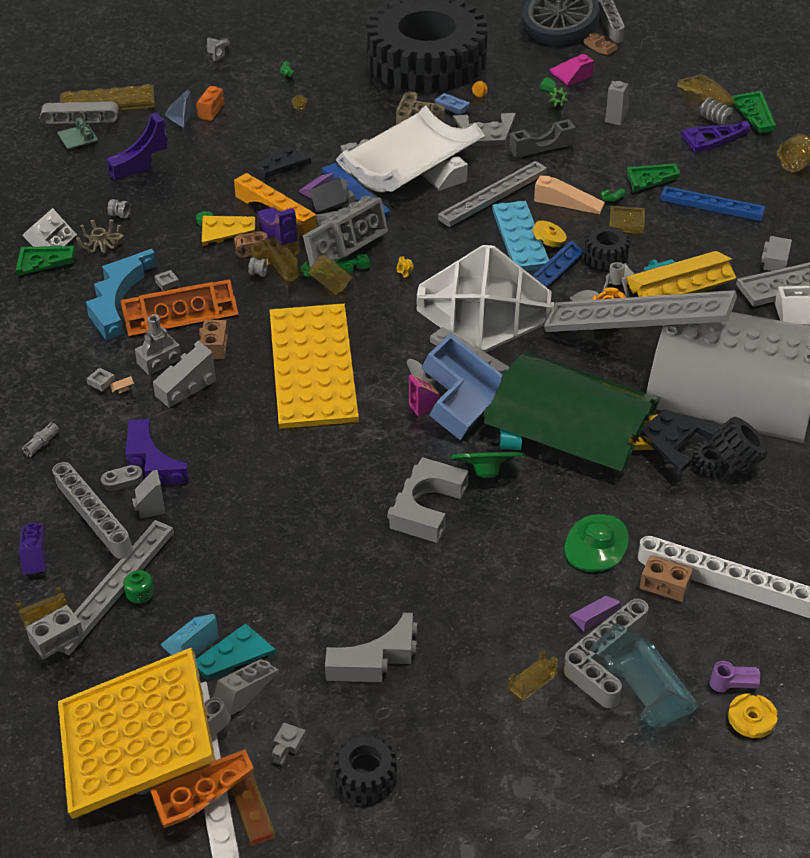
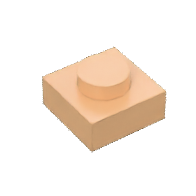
(122, 385)

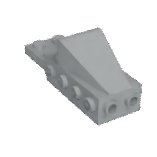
(346, 229)

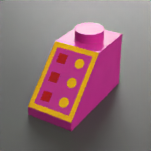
(422, 395)

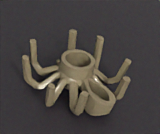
(101, 238)

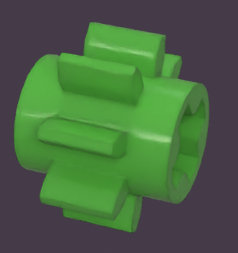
(558, 92)

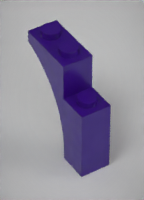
(138, 156)
(279, 224)
(143, 453)

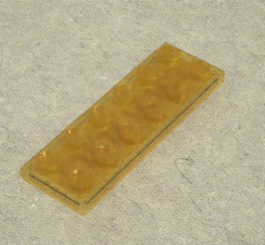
(125, 98)

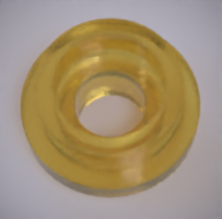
(299, 102)

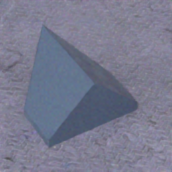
(180, 109)

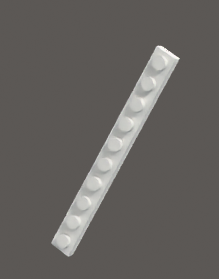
(218, 814)

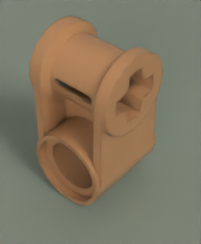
(248, 241)

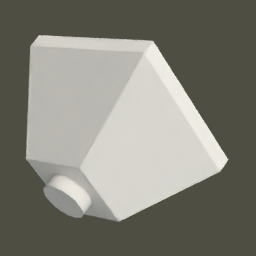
(447, 173)

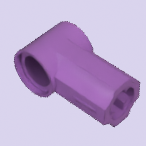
(726, 676)

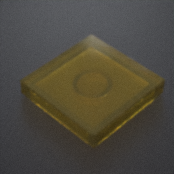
(627, 219)

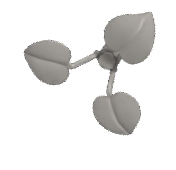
(617, 276)

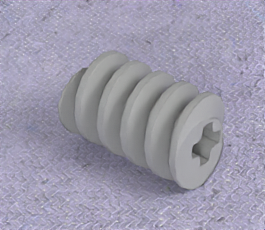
(716, 112)

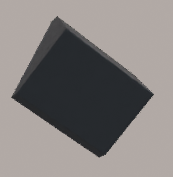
(330, 195)

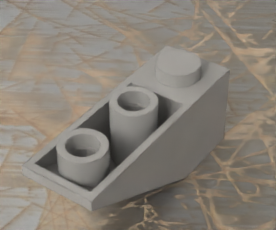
(243, 685)

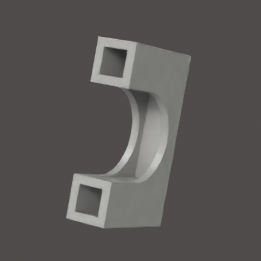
(426, 478)

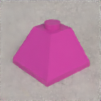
(574, 69)

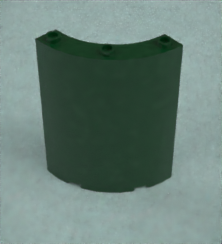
(570, 410)

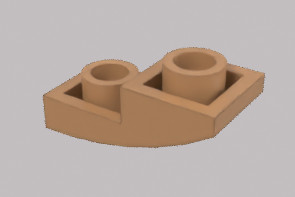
(599, 44)

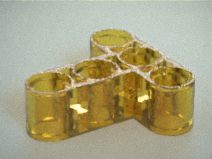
(279, 255)

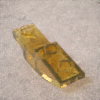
(706, 88)

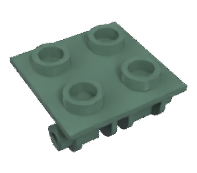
(78, 136)

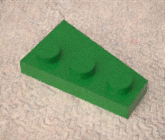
(648, 176)
(43, 257)

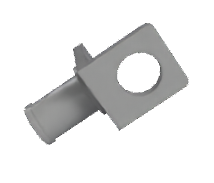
(217, 47)

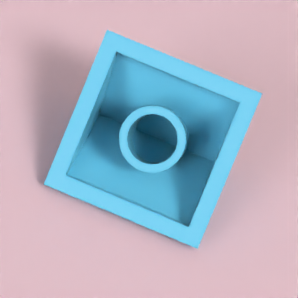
(196, 634)

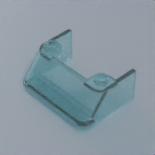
(647, 674)

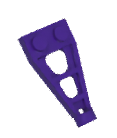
(698, 143)

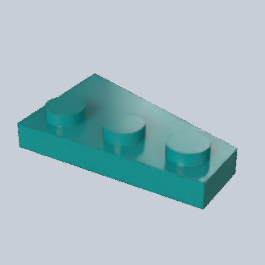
(235, 650)

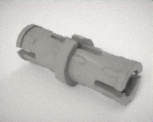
(40, 439)

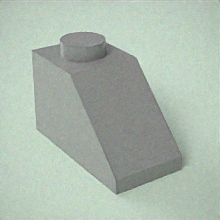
(149, 497)

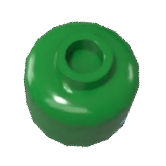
(138, 586)

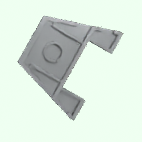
(495, 133)

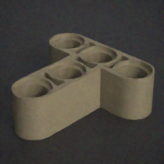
(410, 106)

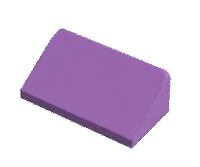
(317, 182)
(595, 612)

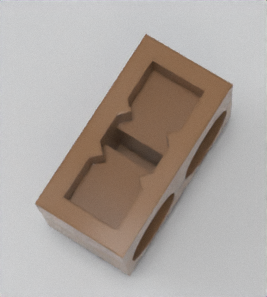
(215, 337)
(666, 578)

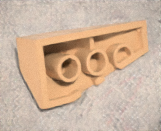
(558, 193)

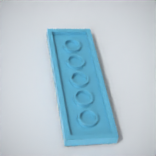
(516, 230)

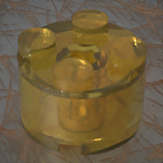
(795, 153)

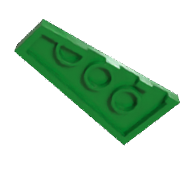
(755, 110)

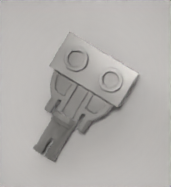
(158, 348)

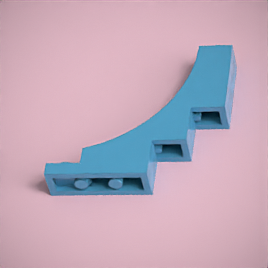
(118, 280)

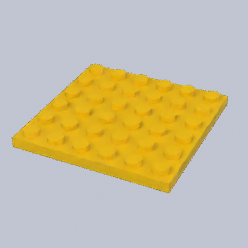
(134, 732)

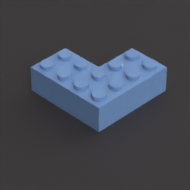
(469, 385)

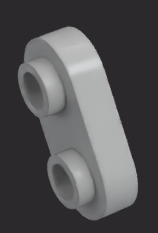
(121, 478)

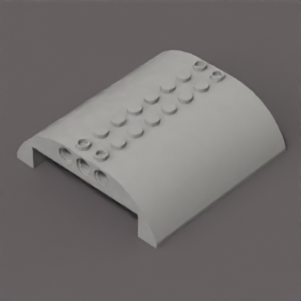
(739, 370)

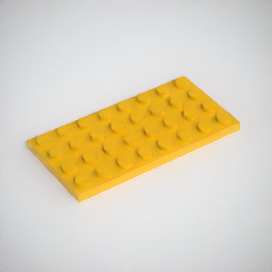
(313, 366)

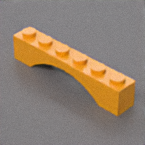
(252, 190)

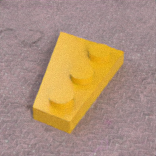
(223, 227)

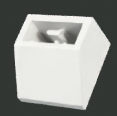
(49, 231)
(793, 304)

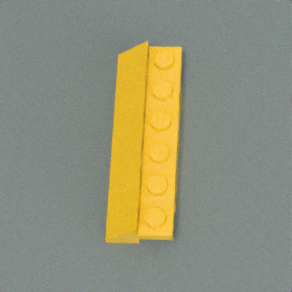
(684, 277)

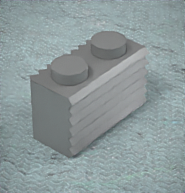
(776, 253)

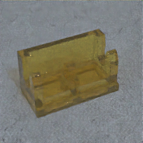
(329, 274)
(41, 609)
(533, 677)

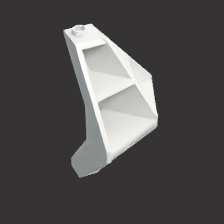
(485, 299)

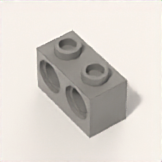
(54, 631)

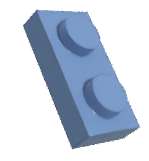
(452, 103)

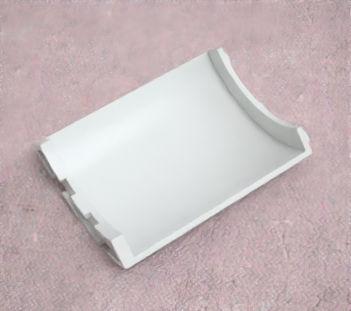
(406, 151)

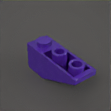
(33, 548)

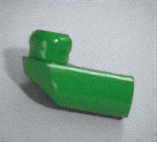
(286, 69)
(607, 197)

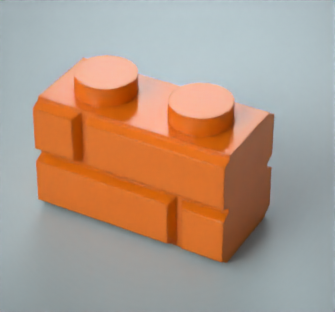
(210, 103)

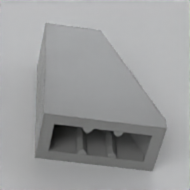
(617, 102)

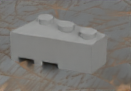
(186, 377)

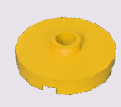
(550, 233)
(748, 706)

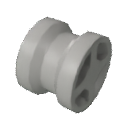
(258, 267)

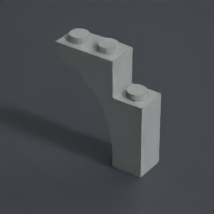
(371, 659)

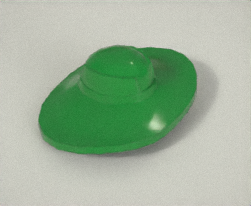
(487, 464)
(596, 543)

